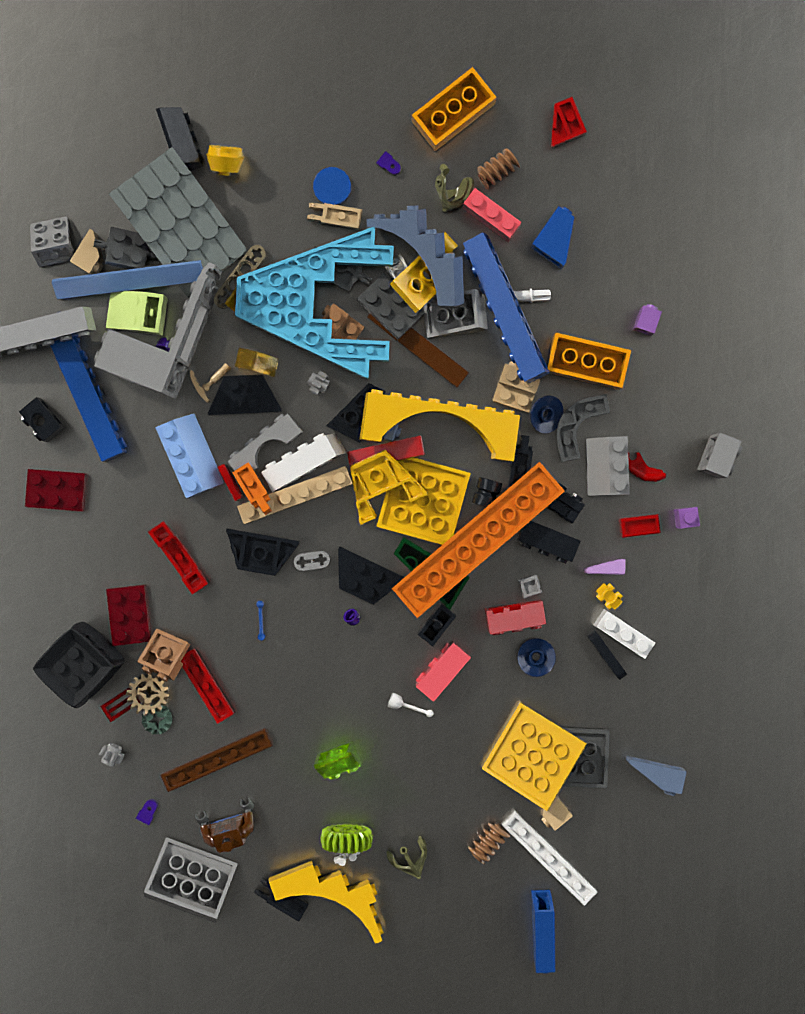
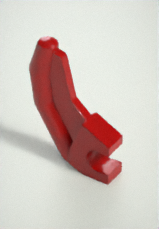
(643, 471)

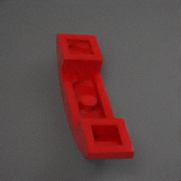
(178, 556)

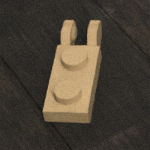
(336, 215)

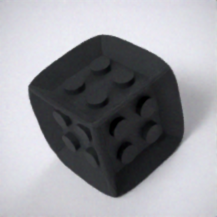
(78, 664)

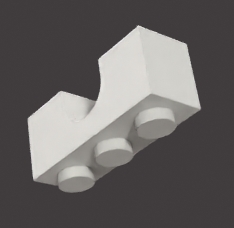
(624, 633)

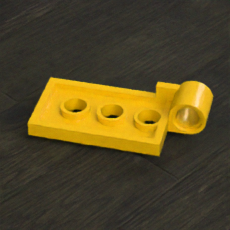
(414, 273)

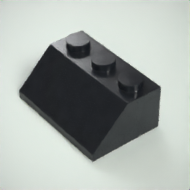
(178, 135)

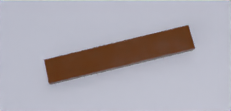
(429, 354)
(216, 759)

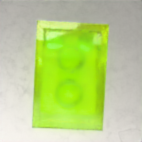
(337, 760)

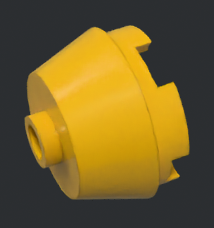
(225, 159)

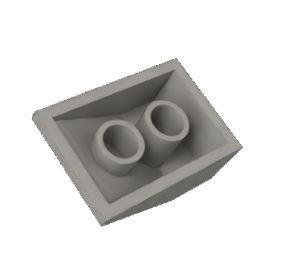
(458, 319)

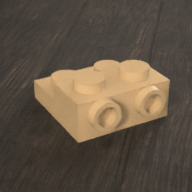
(513, 391)

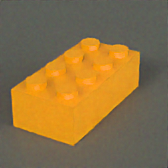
(453, 109)
(588, 361)

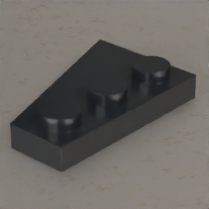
(350, 418)

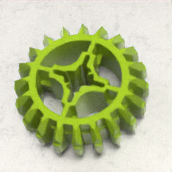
(346, 838)

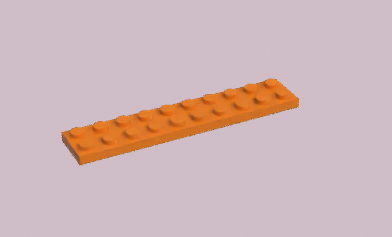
(478, 540)

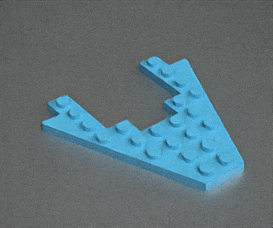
(282, 300)

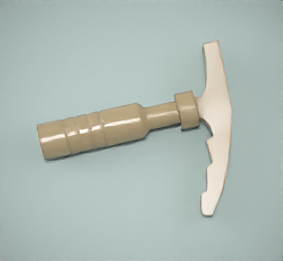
(214, 379)

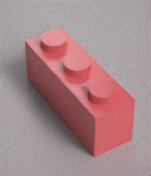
(491, 215)
(442, 670)

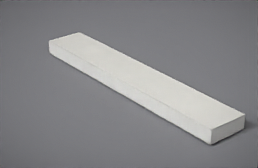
(549, 858)

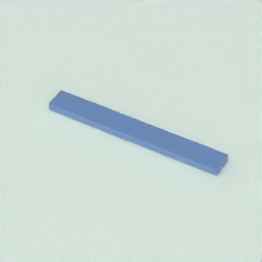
(127, 279)

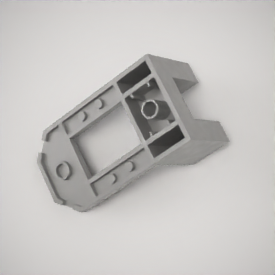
(151, 365)

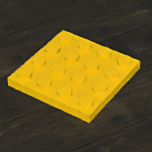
(430, 516)
(534, 756)

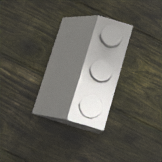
(607, 466)

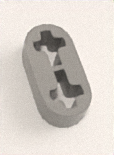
(313, 565)

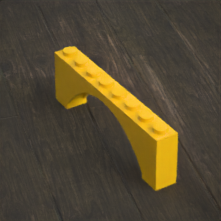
(495, 428)

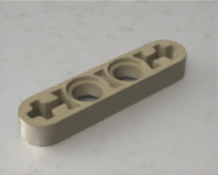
(237, 272)

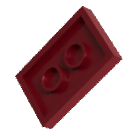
(55, 490)
(128, 615)

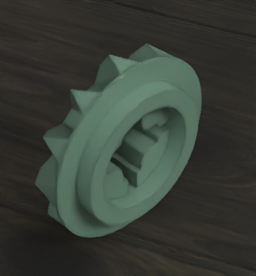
(163, 725)

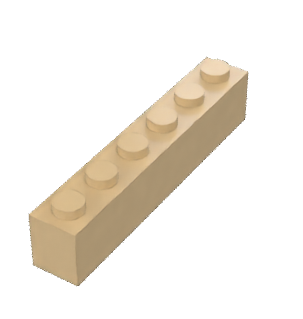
(298, 494)

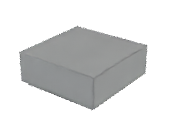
(530, 586)

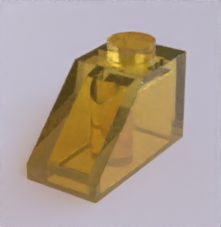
(256, 362)

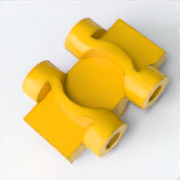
(606, 593)

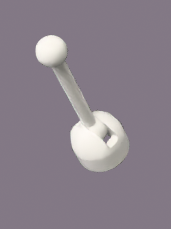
(397, 702)

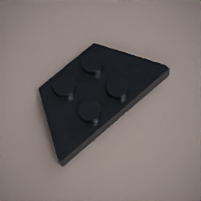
(244, 396)
(260, 552)
(364, 577)

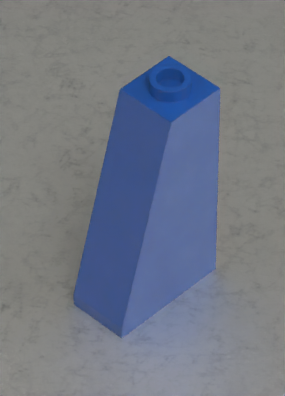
(543, 931)

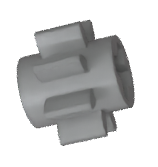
(318, 382)
(111, 754)

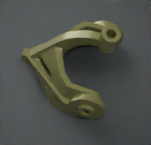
(460, 193)
(413, 869)

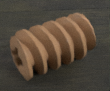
(497, 167)
(489, 842)

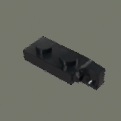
(522, 460)

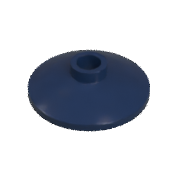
(553, 412)
(546, 657)

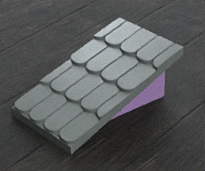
(177, 216)

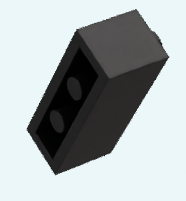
(548, 541)

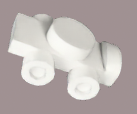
(341, 859)

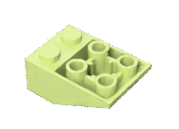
(137, 312)

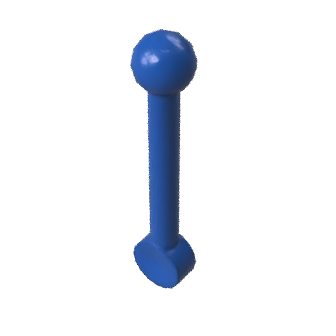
(261, 636)

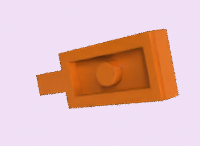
(252, 487)

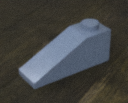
(665, 776)

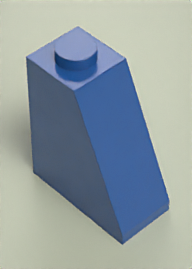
(555, 237)

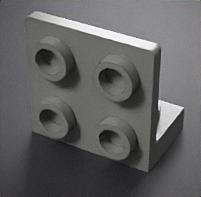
(51, 241)

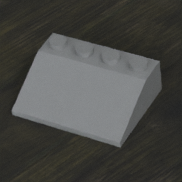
(190, 880)

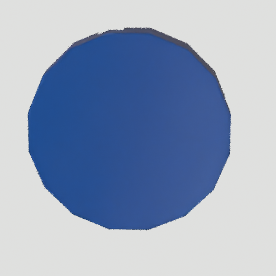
(332, 186)

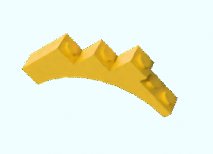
(305, 881)

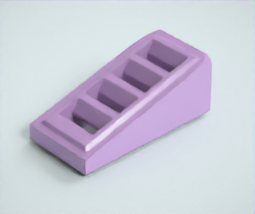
(612, 567)

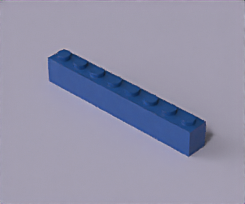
(505, 308)
(89, 399)

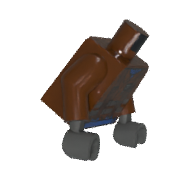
(230, 831)

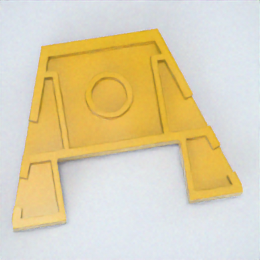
(377, 476)

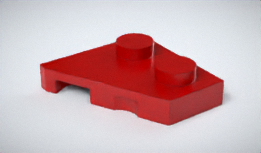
(566, 122)

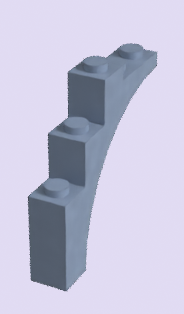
(444, 267)

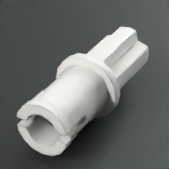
(533, 295)

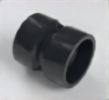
(486, 491)

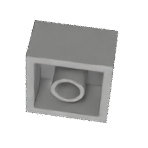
(720, 455)

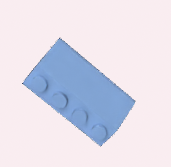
(190, 455)

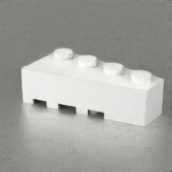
(303, 461)

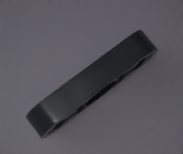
(606, 654)

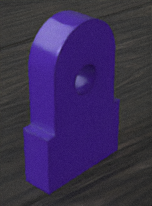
(386, 161)
(146, 815)

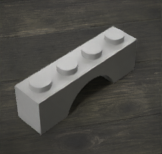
(283, 430)

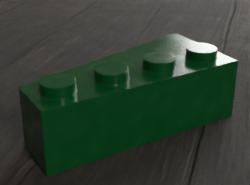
(412, 555)

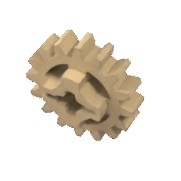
(139, 694)

